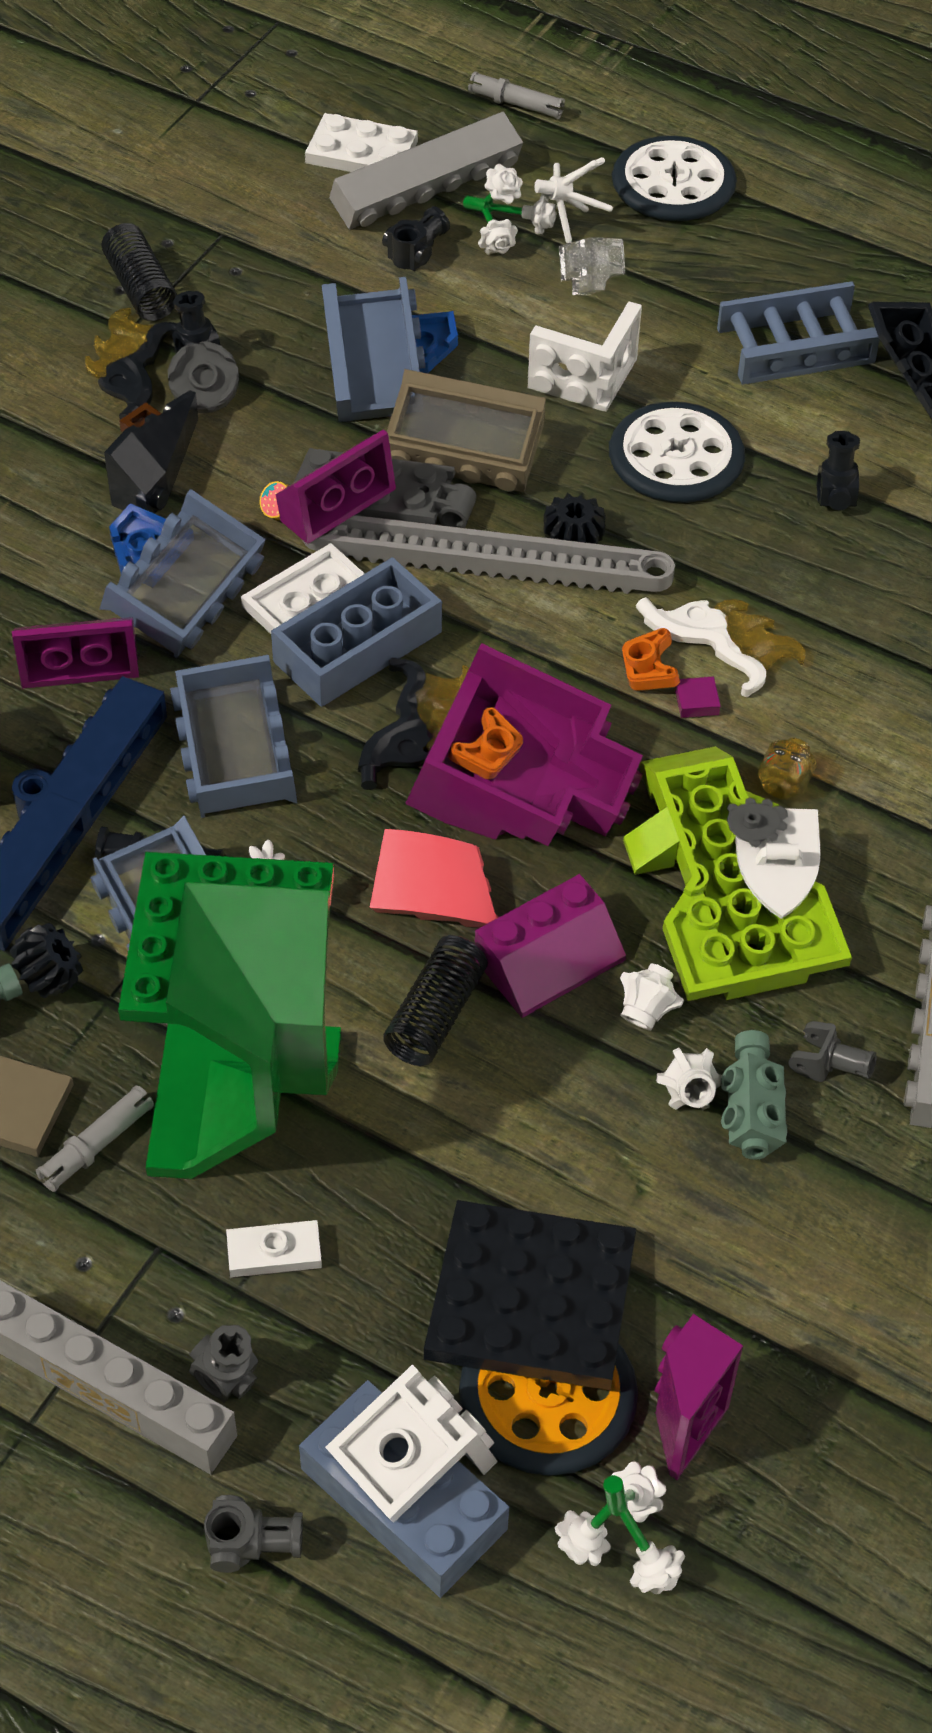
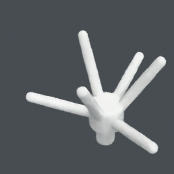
(561, 190)

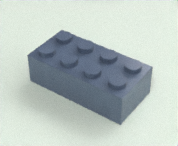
(356, 631)
(439, 1532)

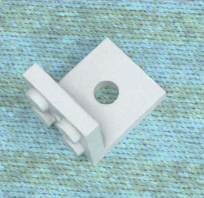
(594, 369)
(435, 1436)

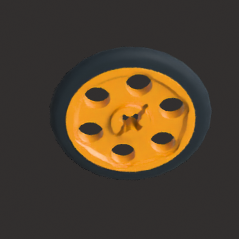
(550, 1450)

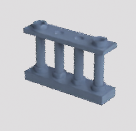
(798, 356)

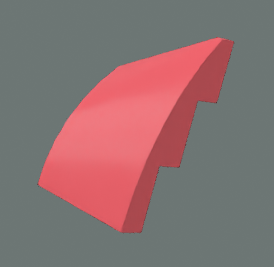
(432, 879)

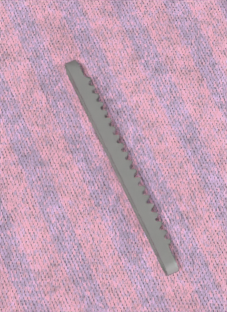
(499, 553)

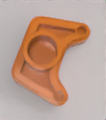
(644, 662)
(491, 750)

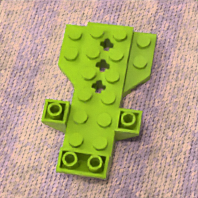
(704, 928)

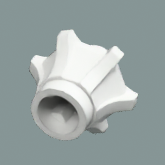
(648, 996)
(691, 1079)

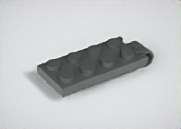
(420, 492)

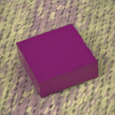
(697, 697)

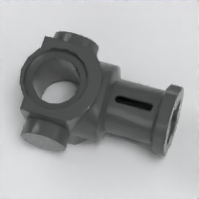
(225, 1362)
(255, 1535)

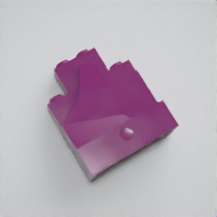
(556, 777)

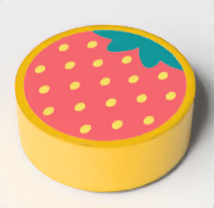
(268, 499)

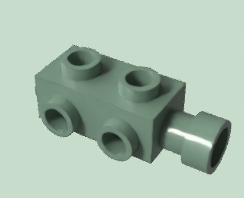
(754, 1097)

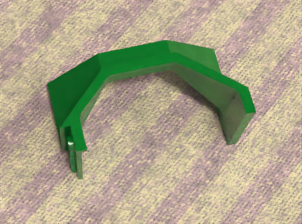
(239, 976)

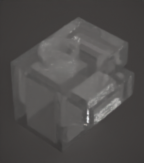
(591, 263)

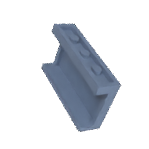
(370, 348)

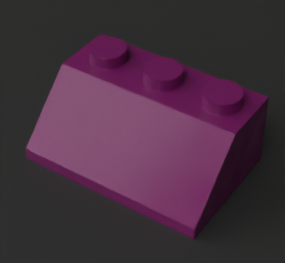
(338, 488)
(76, 652)
(550, 945)
(693, 1388)

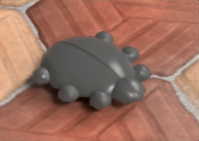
(756, 821)

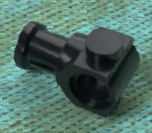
(412, 240)
(193, 324)
(839, 474)

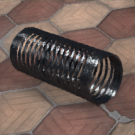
(146, 282)
(455, 970)

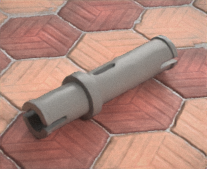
(503, 91)
(81, 1150)

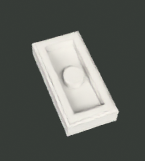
(273, 1248)

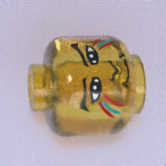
(787, 768)

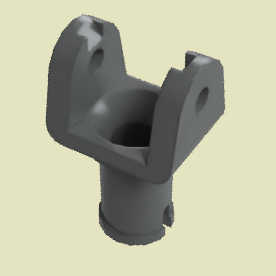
(831, 1056)

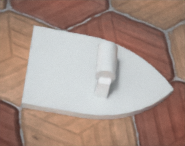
(784, 869)

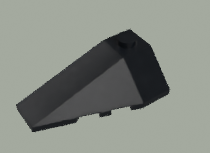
(907, 338)
(148, 458)

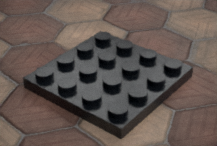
(531, 1295)

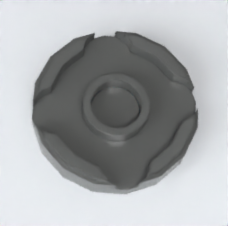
(208, 372)

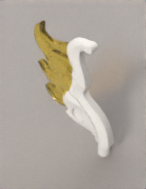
(734, 636)

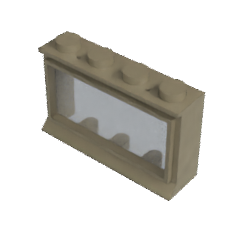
(468, 426)

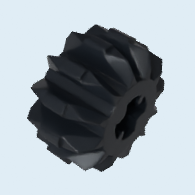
(574, 519)
(46, 960)

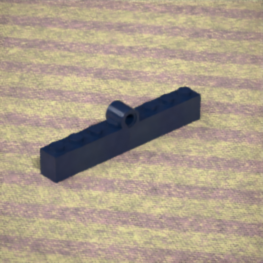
(63, 805)

